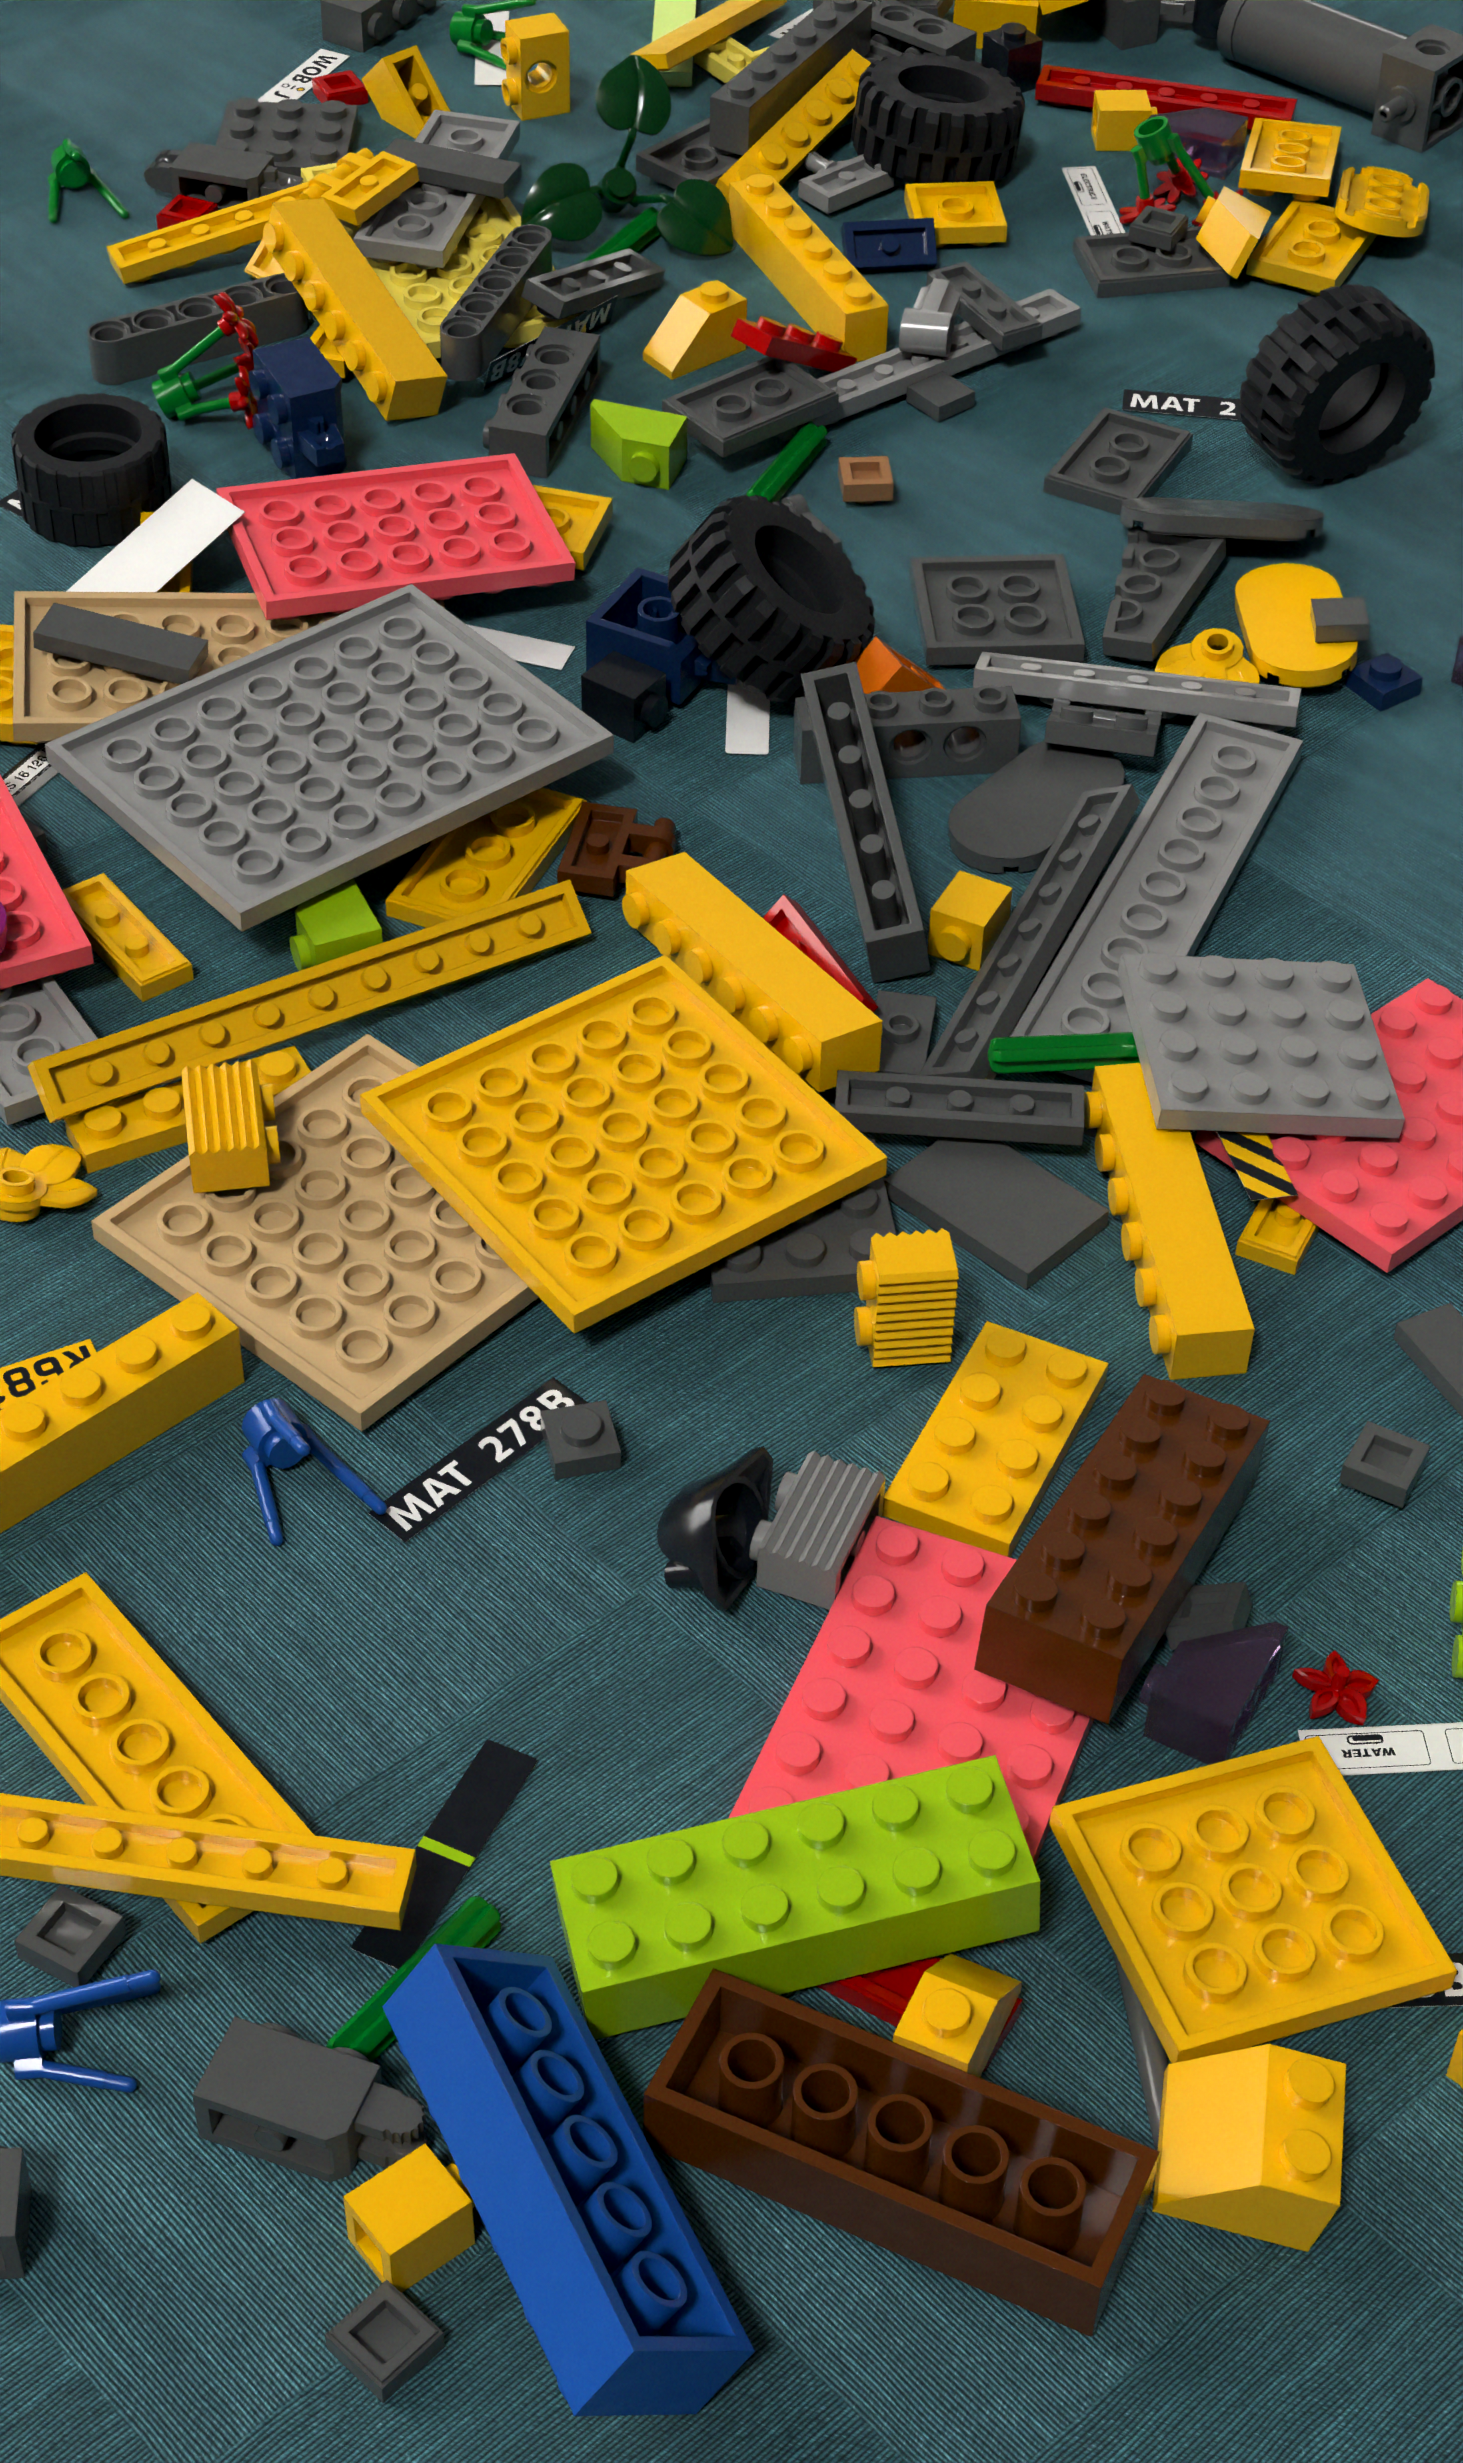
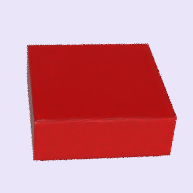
(340, 87)
(183, 209)

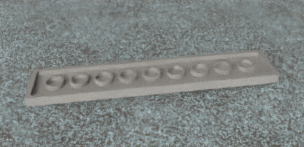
(1166, 873)

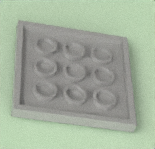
(1258, 1046)

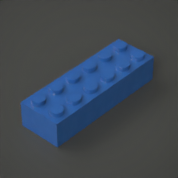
(566, 2184)

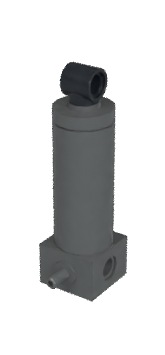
(1400, 78)

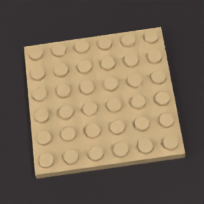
(341, 1266)

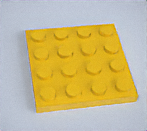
(1250, 1900)

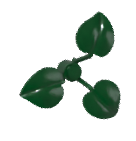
(561, 199)

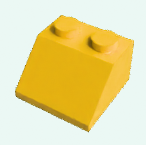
(1253, 2143)

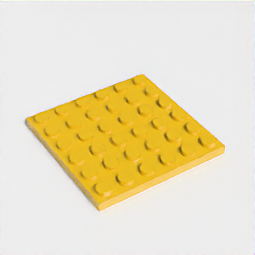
(621, 1140)

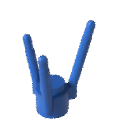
(282, 1441)
(35, 2026)

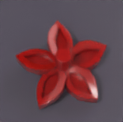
(1337, 1689)

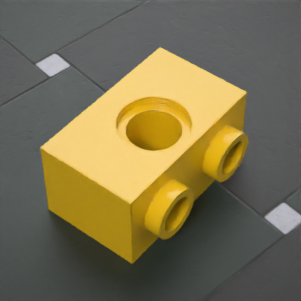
(547, 87)

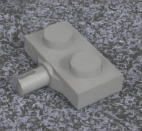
(841, 182)

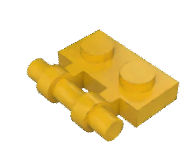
(362, 184)

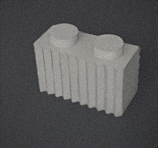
(816, 1529)

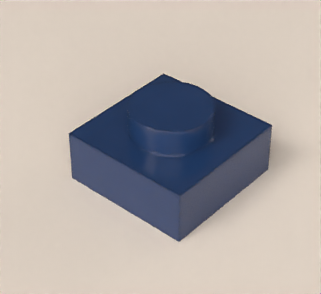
(1384, 682)

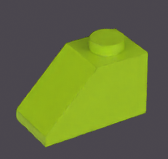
(639, 442)
(333, 926)

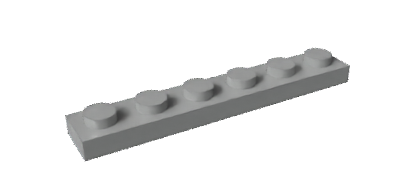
(1116, 687)

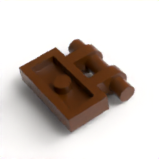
(600, 847)

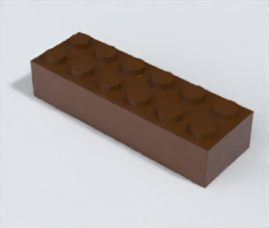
(1121, 1548)
(901, 2150)

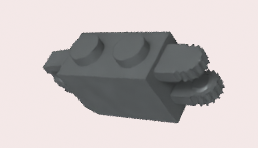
(217, 174)

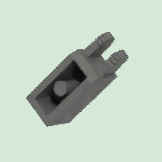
(303, 2104)

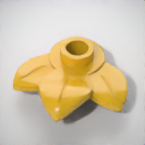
(1211, 654)
(40, 1179)

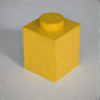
(1117, 116)
(968, 919)
(410, 2218)

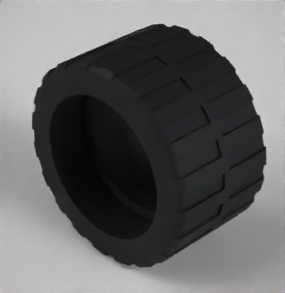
(90, 468)

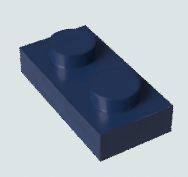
(890, 244)

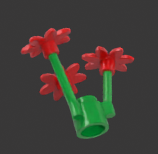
(1159, 146)
(178, 391)

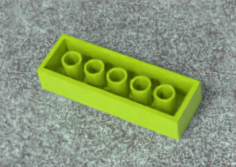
(797, 1894)

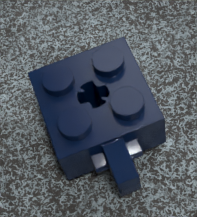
(299, 408)
(645, 627)

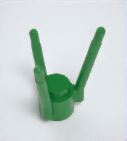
(472, 30)
(73, 171)

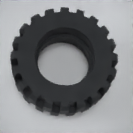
(937, 119)
(1337, 384)
(769, 596)

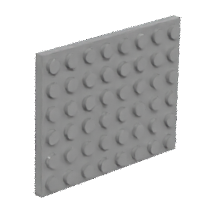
(327, 754)

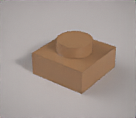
(865, 479)

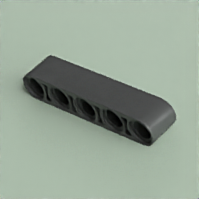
(493, 303)
(157, 336)

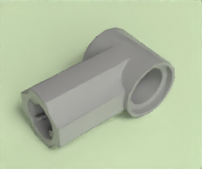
(930, 323)

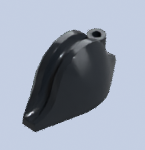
(712, 1525)

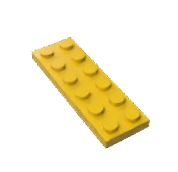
(128, 1725)

